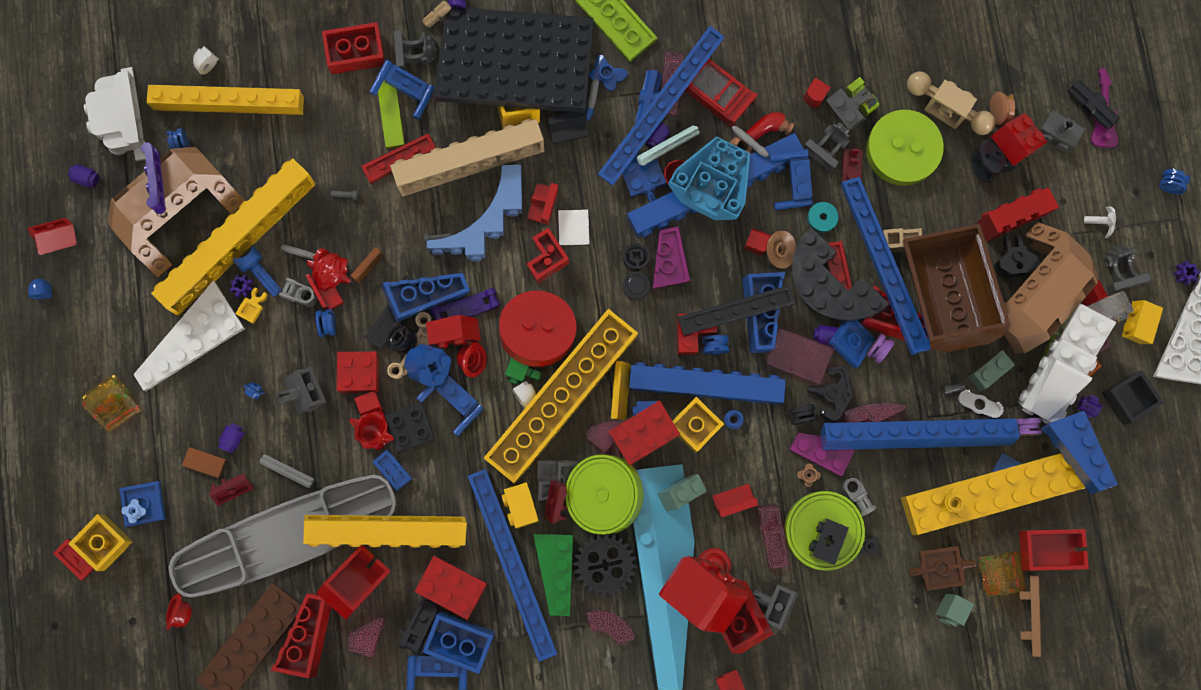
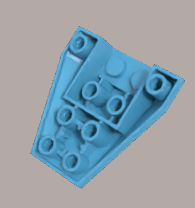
(714, 180)

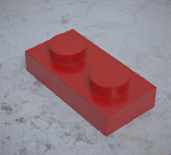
(73, 560)

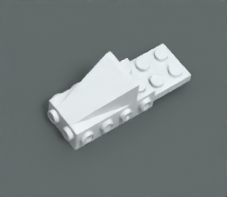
(1066, 365)

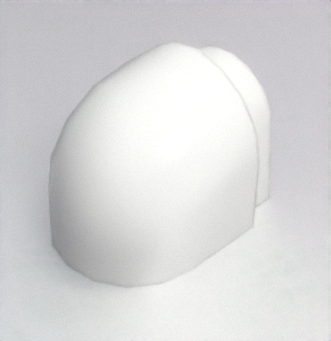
(204, 60)
(524, 393)

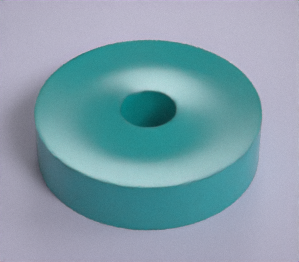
(828, 211)

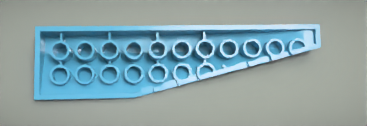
(660, 544)

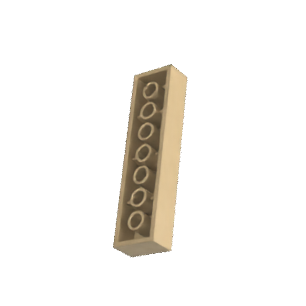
(468, 157)

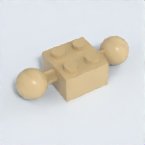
(950, 103)

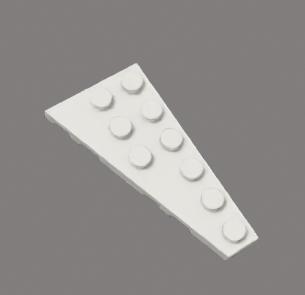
(200, 330)
(1183, 353)

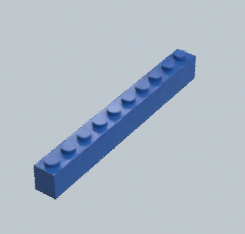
(669, 208)
(919, 434)

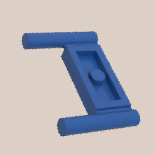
(405, 83)
(799, 176)
(457, 398)
(431, 666)

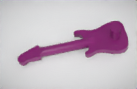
(1100, 136)

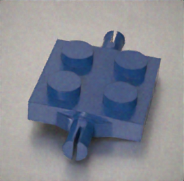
(643, 178)

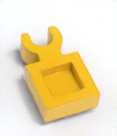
(250, 308)

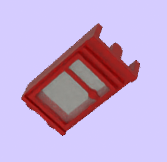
(720, 93)

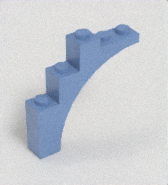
(491, 224)

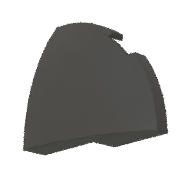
(551, 470)

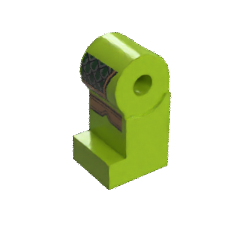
(870, 104)

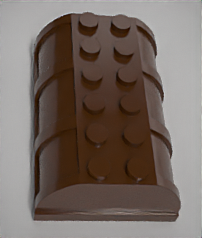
(956, 288)

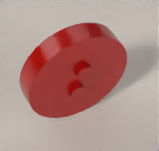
(537, 328)

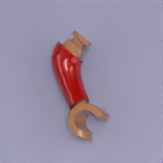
(771, 122)

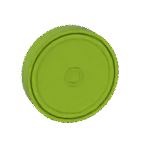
(904, 147)
(604, 494)
(804, 518)

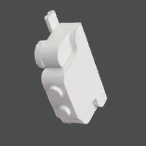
(116, 114)

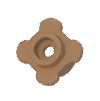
(808, 470)

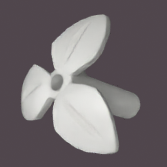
(1110, 220)

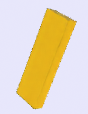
(620, 390)

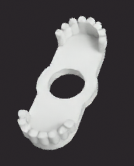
(990, 409)

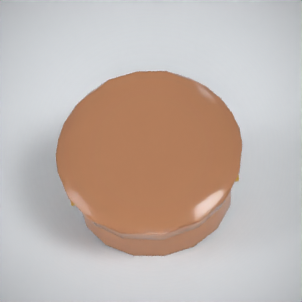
(1002, 108)

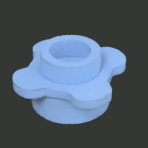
(139, 511)

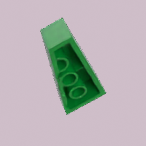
(556, 568)

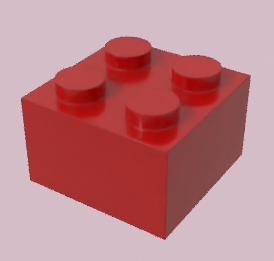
(1019, 139)
(358, 372)

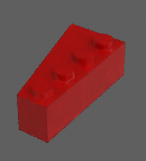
(1018, 213)
(886, 321)
(305, 639)

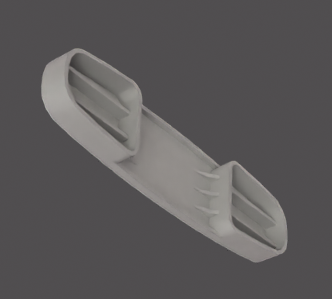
(273, 538)

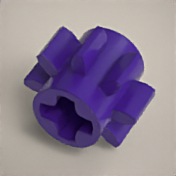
(1186, 273)
(236, 286)
(1089, 405)

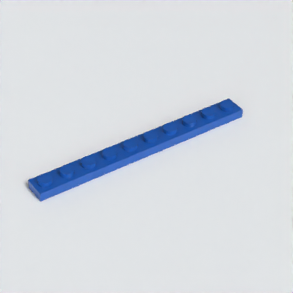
(660, 106)
(885, 266)
(512, 565)

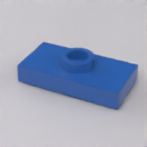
(392, 470)

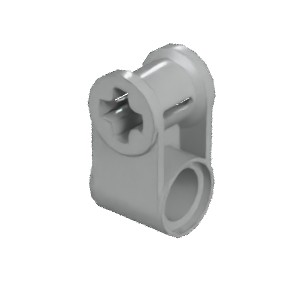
(296, 291)

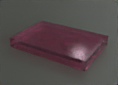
(800, 355)

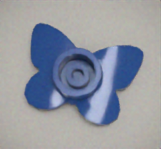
(607, 74)

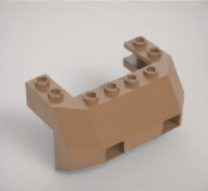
(184, 177)
(1051, 289)

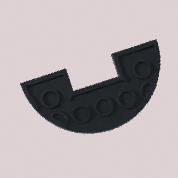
(823, 291)

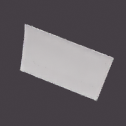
(573, 227)

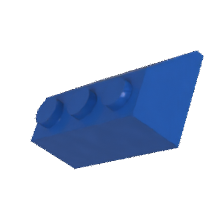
(459, 642)

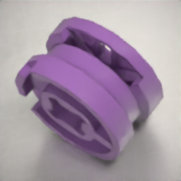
(880, 352)
(1029, 426)

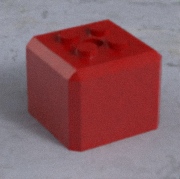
(704, 594)

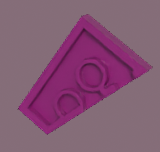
(670, 260)
(810, 448)

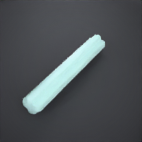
(668, 145)

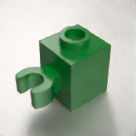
(518, 372)

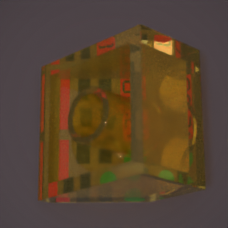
(110, 403)
(1002, 573)

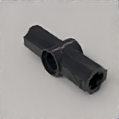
(1093, 104)

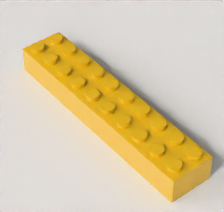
(233, 237)
(561, 396)
(991, 493)

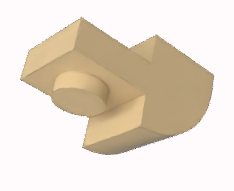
(895, 237)

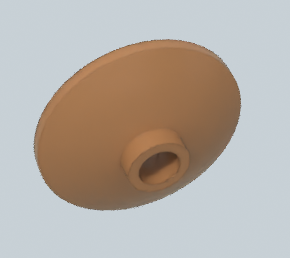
(781, 249)

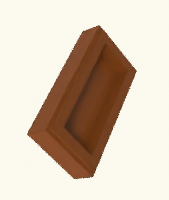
(367, 265)
(204, 462)

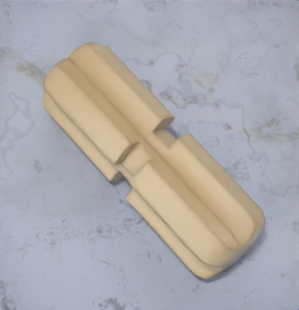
(438, 12)

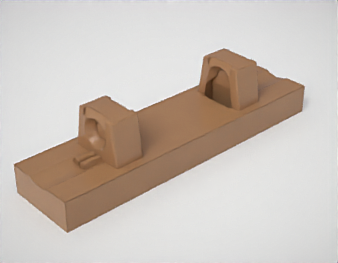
(1035, 634)

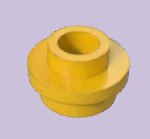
(960, 503)

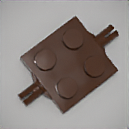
(942, 568)

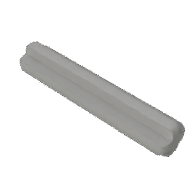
(287, 471)

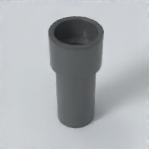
(949, 389)

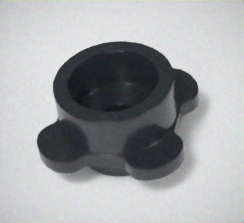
(873, 550)

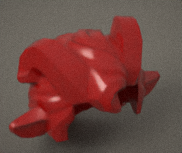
(328, 269)
(371, 430)

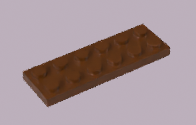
(251, 641)

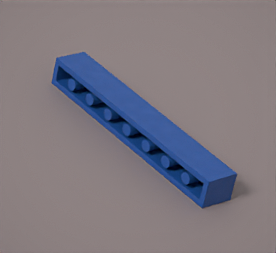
(707, 384)

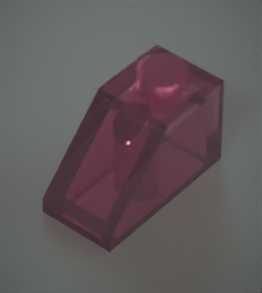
(600, 436)
(366, 638)

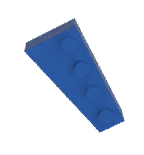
(422, 294)
(762, 327)
(1082, 451)

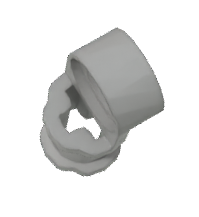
(859, 497)

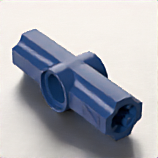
(649, 91)

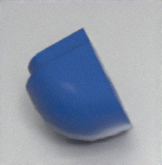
(39, 289)

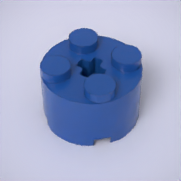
(427, 365)

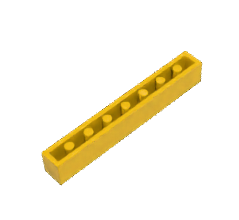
(225, 99)
(384, 530)

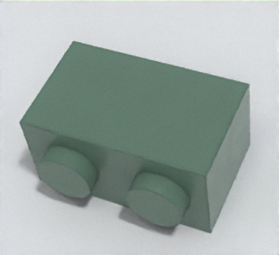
(991, 371)
(682, 492)
(954, 610)

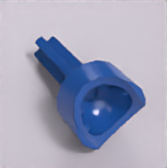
(251, 262)

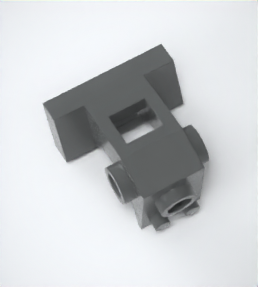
(404, 48)
(836, 134)
(1123, 255)

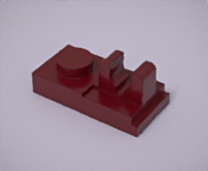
(851, 164)
(230, 489)
(555, 502)

